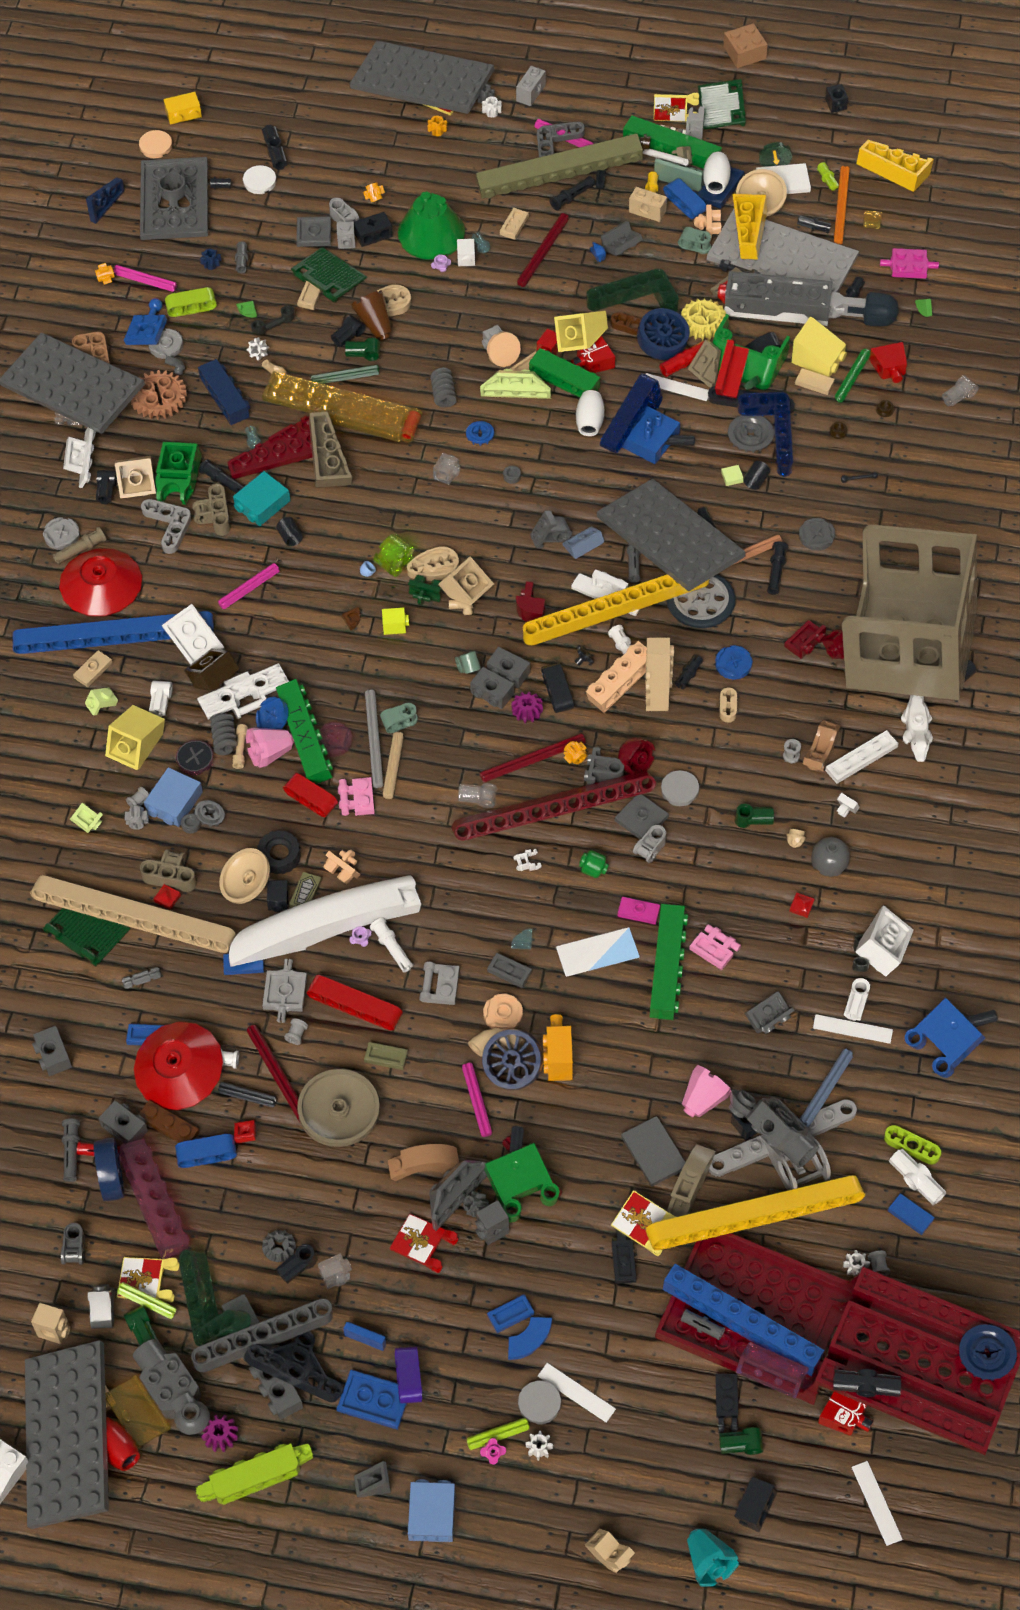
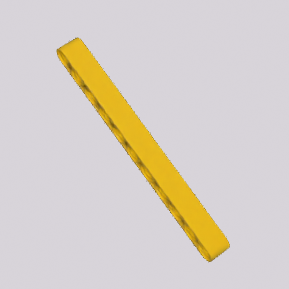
(603, 609)
(754, 1212)

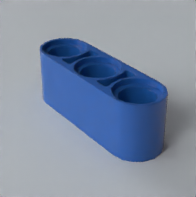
(684, 198)
(205, 1150)

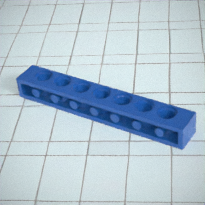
(741, 1318)

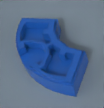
(530, 1339)

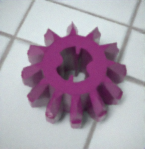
(527, 707)
(226, 1439)

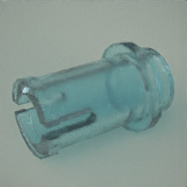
(482, 245)
(252, 437)

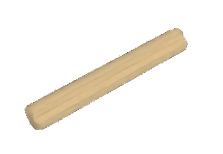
(393, 764)

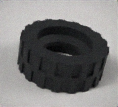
(281, 838)

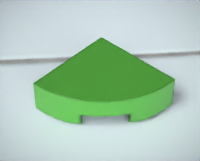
(924, 307)
(247, 309)

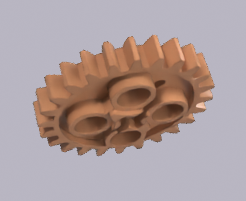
(171, 392)

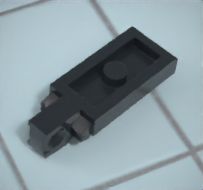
(623, 1259)

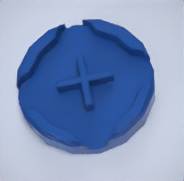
(733, 662)
(272, 714)

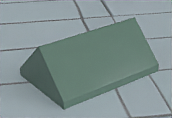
(671, 171)

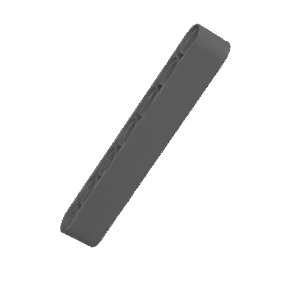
(268, 1326)

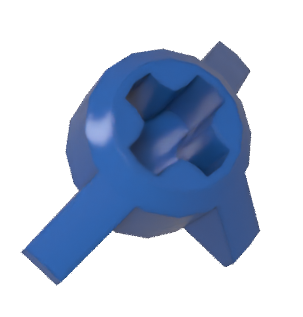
(598, 251)

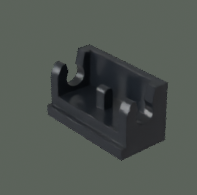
(755, 1504)

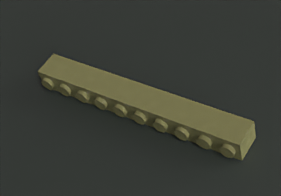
(559, 166)

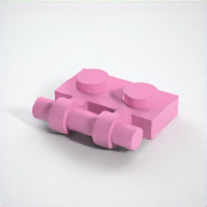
(362, 794)
(712, 951)

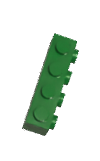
(563, 373)

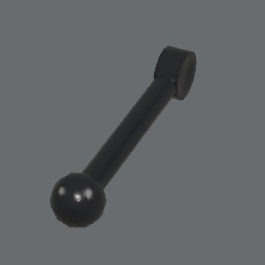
(844, 478)

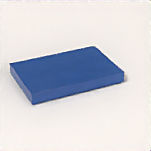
(372, 1400)

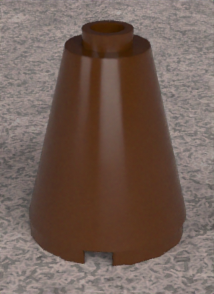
(374, 314)

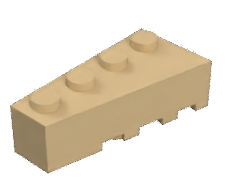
(658, 673)

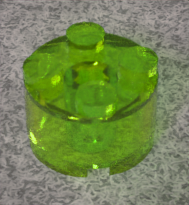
(394, 554)

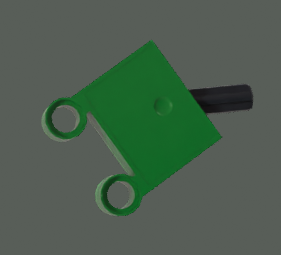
(520, 1175)

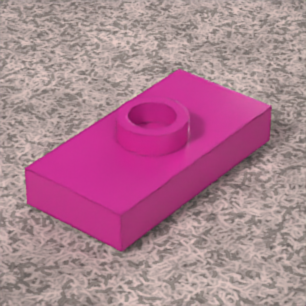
(638, 910)

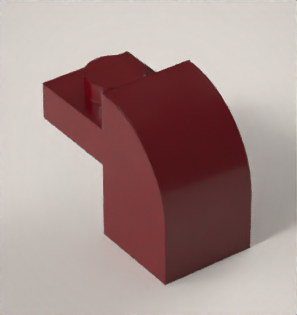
(527, 606)

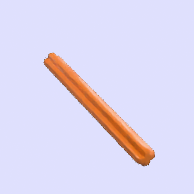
(841, 205)

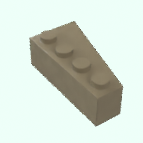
(328, 459)

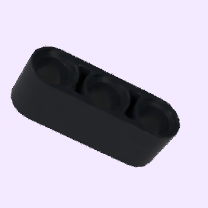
(557, 688)

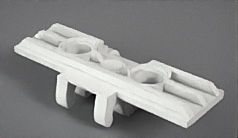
(240, 687)

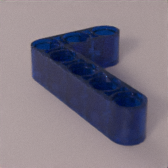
(644, 393)
(778, 411)

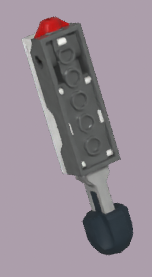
(798, 299)

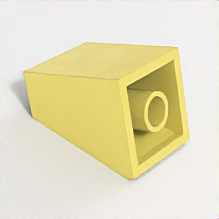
(579, 330)
(818, 349)
(133, 736)

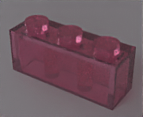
(772, 1370)

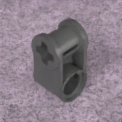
(73, 1248)

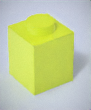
(394, 621)

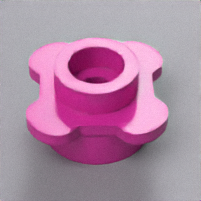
(486, 1450)

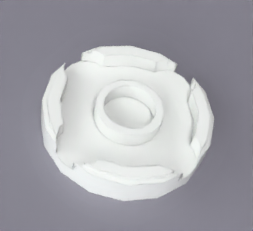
(259, 179)

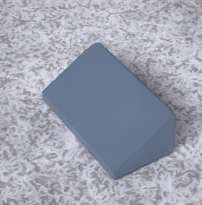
(584, 542)

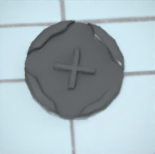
(817, 534)

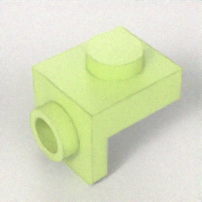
(100, 698)
(86, 818)

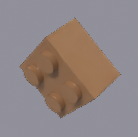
(745, 45)

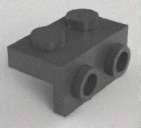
(620, 239)
(768, 1013)

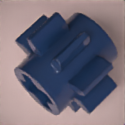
(210, 259)

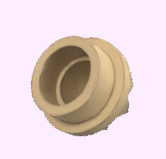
(795, 837)

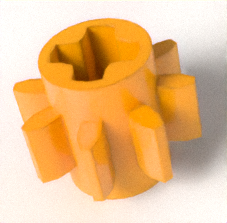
(437, 126)
(374, 192)
(104, 273)
(575, 752)

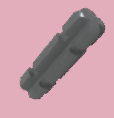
(141, 977)

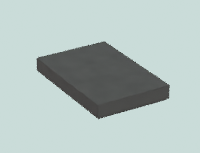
(653, 1151)

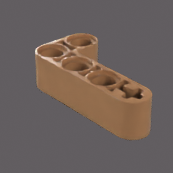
(92, 344)

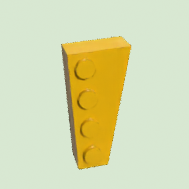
(894, 164)
(750, 221)

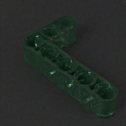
(634, 287)
(201, 1302)

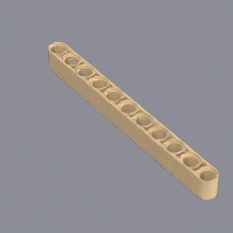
(133, 914)

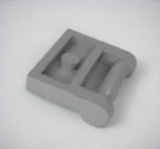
(446, 983)

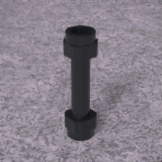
(726, 266)

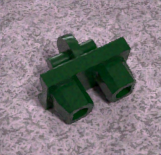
(424, 591)

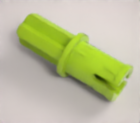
(827, 176)

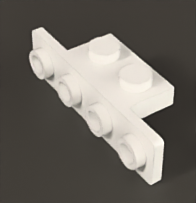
(78, 456)
(599, 585)

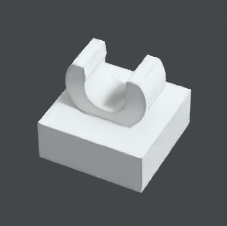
(846, 805)

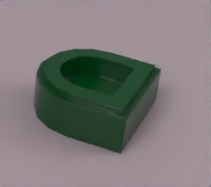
(752, 383)

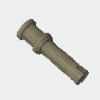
(86, 542)

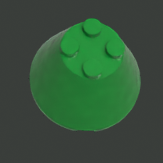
(430, 227)

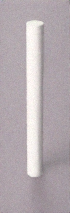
(665, 156)

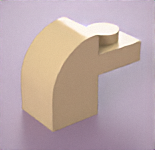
(609, 1551)

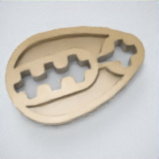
(396, 292)
(433, 556)

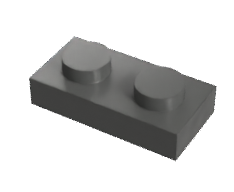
(509, 970)

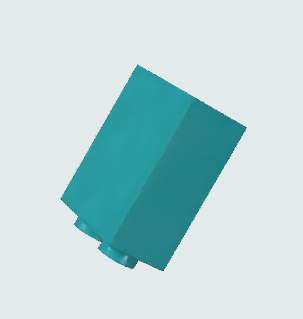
(261, 498)

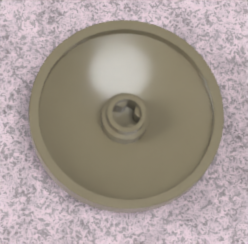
(338, 1107)

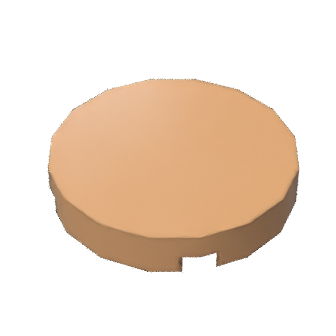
(155, 144)
(503, 349)
(503, 1012)

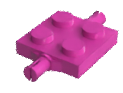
(909, 263)

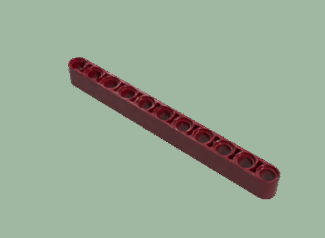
(544, 805)

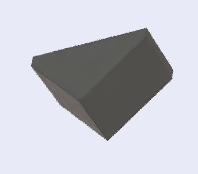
(372, 1481)

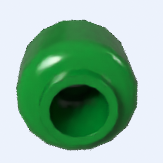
(593, 864)

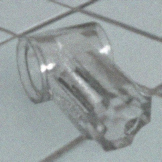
(963, 388)
(483, 795)

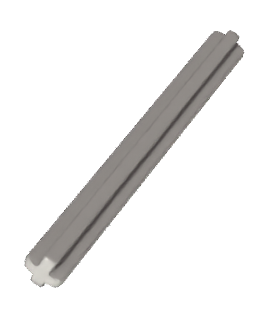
(374, 739)

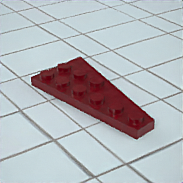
(280, 449)

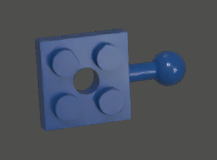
(151, 324)

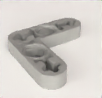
(172, 518)

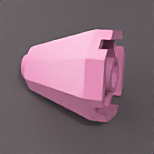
(267, 744)
(704, 1092)

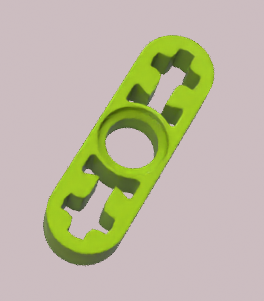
(896, 1143)

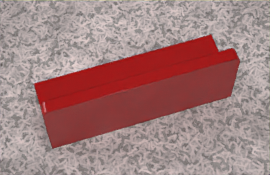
(731, 370)

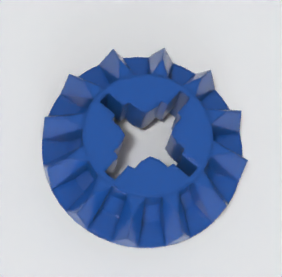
(473, 429)

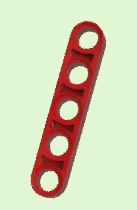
(354, 1002)

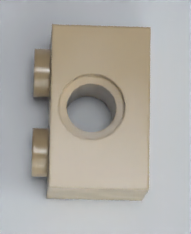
(647, 204)
(50, 1323)

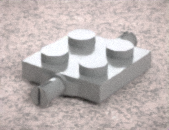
(284, 990)

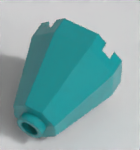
(710, 1557)

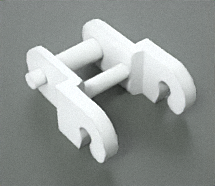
(518, 857)

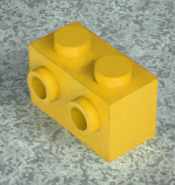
(182, 108)

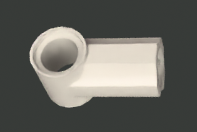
(160, 693)
(857, 1000)

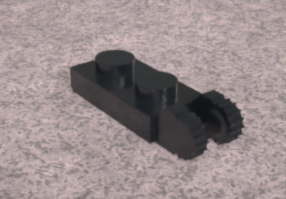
(726, 1400)

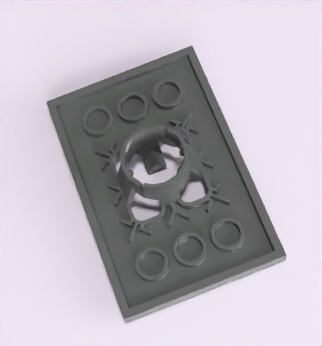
(182, 178)

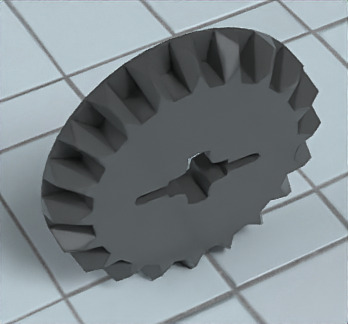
(758, 425)

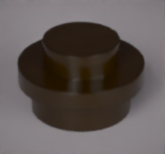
(645, 142)
(885, 408)
(838, 430)

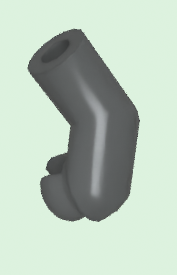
(177, 363)

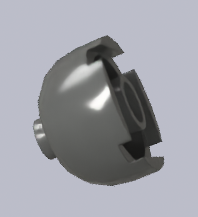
(830, 856)

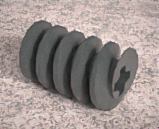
(443, 387)
(223, 733)

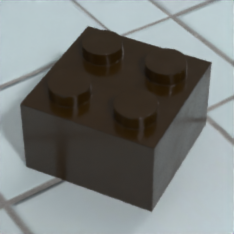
(212, 669)

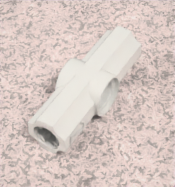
(917, 1176)

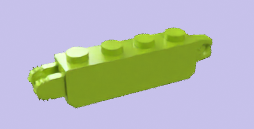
(254, 1474)

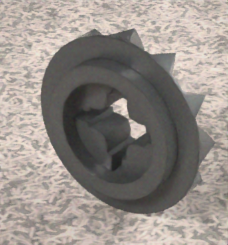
(209, 807)
(278, 1254)

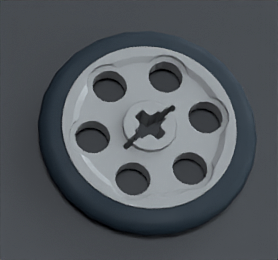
(703, 619)

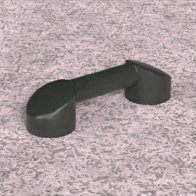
(287, 315)
(859, 964)

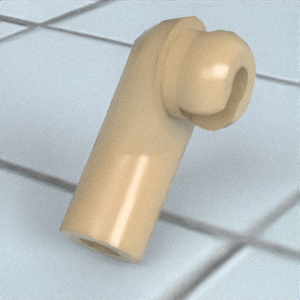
(271, 367)
(467, 609)

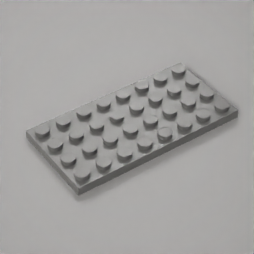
(787, 254)

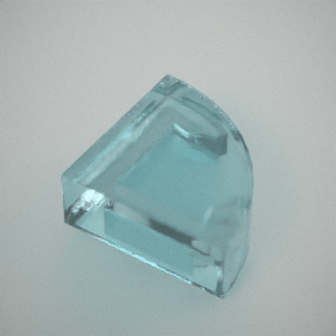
(522, 940)

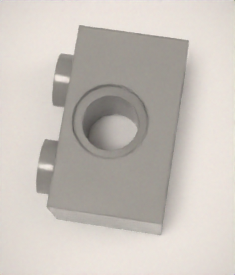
(530, 86)

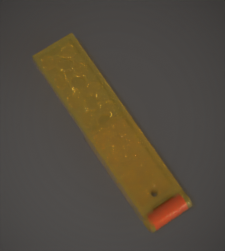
(344, 407)

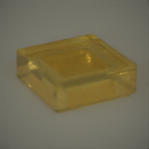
(872, 219)

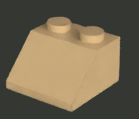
(135, 477)
(466, 582)

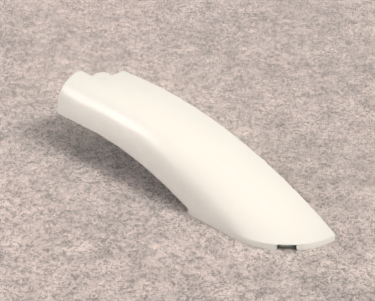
(324, 918)

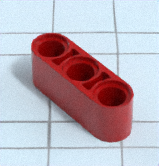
(310, 795)

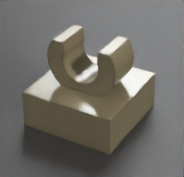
(684, 152)

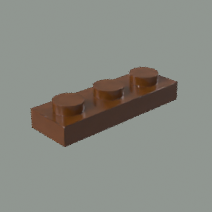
(168, 1123)

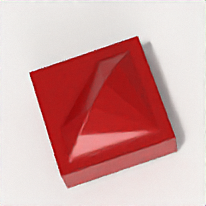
(167, 897)
(802, 905)
(245, 1131)

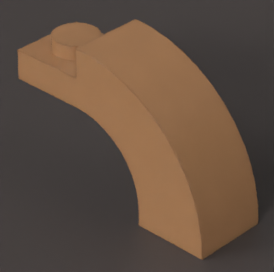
(822, 746)
(423, 1158)

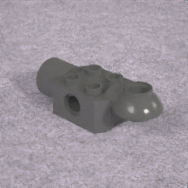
(777, 1124)
(171, 1387)

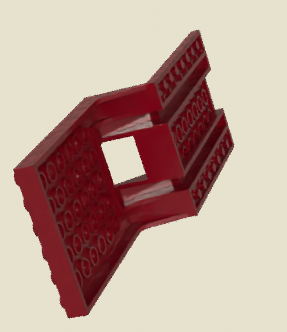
(870, 1304)

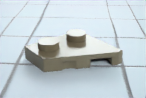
(706, 363)

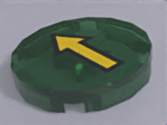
(775, 155)

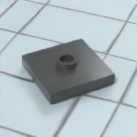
(313, 231)
(640, 816)

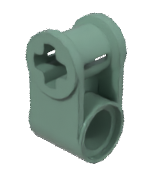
(693, 239)
(467, 662)
(398, 718)

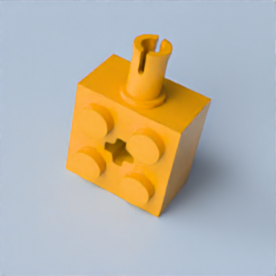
(557, 1050)

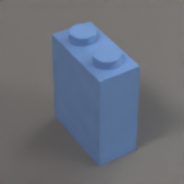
(173, 797)
(431, 1511)

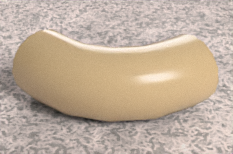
(479, 1041)

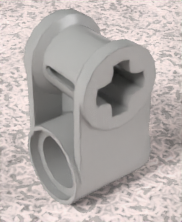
(341, 211)
(649, 846)

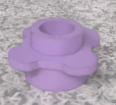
(441, 263)
(365, 933)

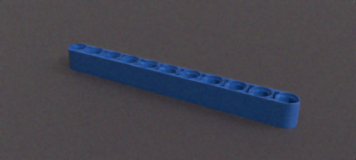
(95, 633)

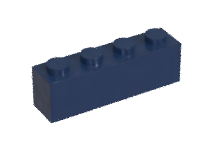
(224, 392)

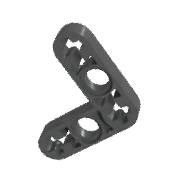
(552, 136)

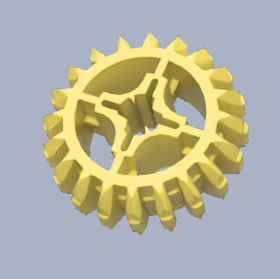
(703, 318)

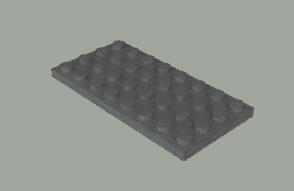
(422, 77)
(71, 382)
(671, 534)
(66, 1435)

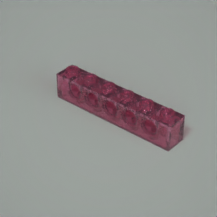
(167, 1245)

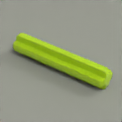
(146, 1300)
(498, 1433)

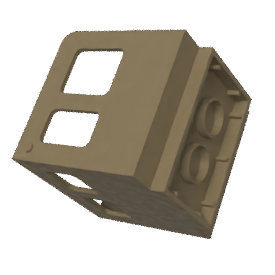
(912, 625)

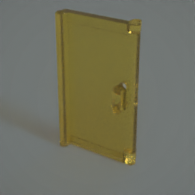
(134, 1404)

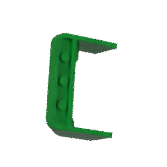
(764, 364)

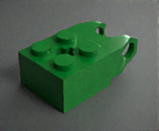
(177, 470)

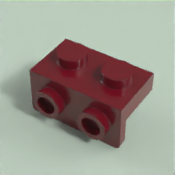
(805, 639)

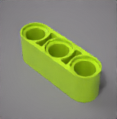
(190, 302)

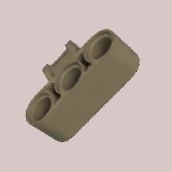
(213, 510)
(172, 865)

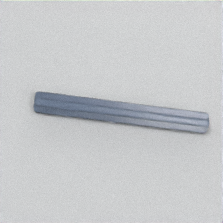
(826, 1087)

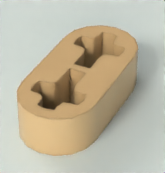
(724, 704)

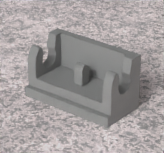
(695, 123)

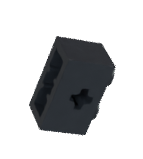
(373, 229)

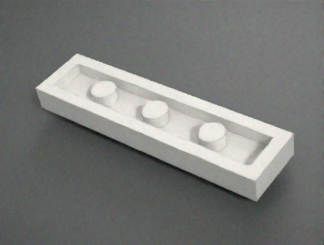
(861, 757)

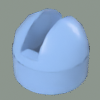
(367, 569)

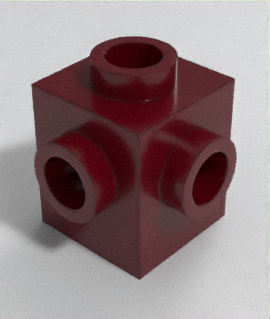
(834, 644)

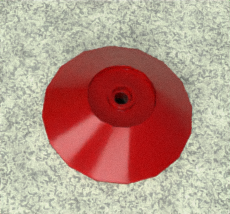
(103, 593)
(188, 1079)

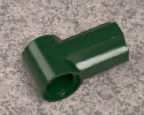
(368, 349)
(754, 815)
(140, 1325)
(747, 1441)

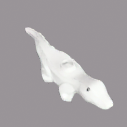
(916, 719)

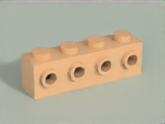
(618, 678)

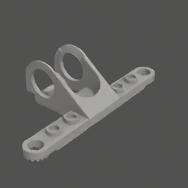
(757, 1149)

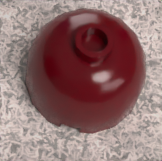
(636, 754)

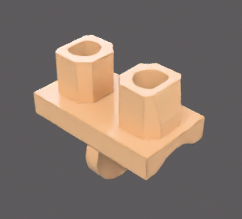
(706, 221)
(347, 872)

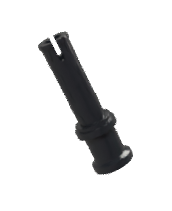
(566, 196)
(218, 475)
(777, 560)

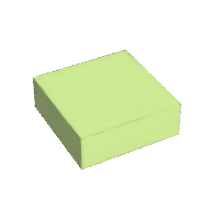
(732, 475)

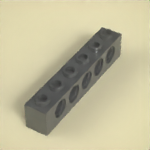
(290, 1400)

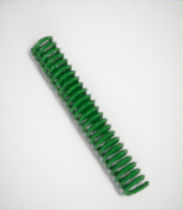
(847, 379)

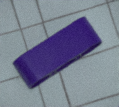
(408, 1375)

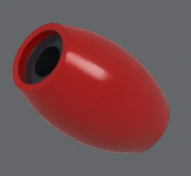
(121, 1447)

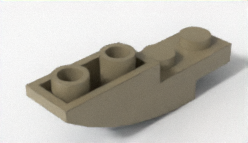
(690, 1180)

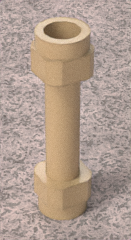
(239, 759)

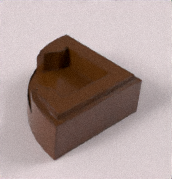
(352, 618)

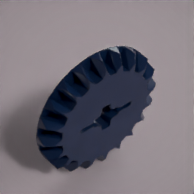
(998, 1342)

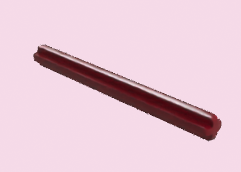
(542, 250)
(529, 758)
(274, 1068)

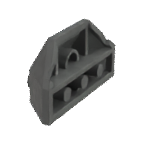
(454, 1188)

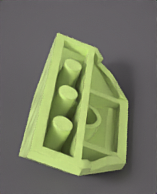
(515, 384)

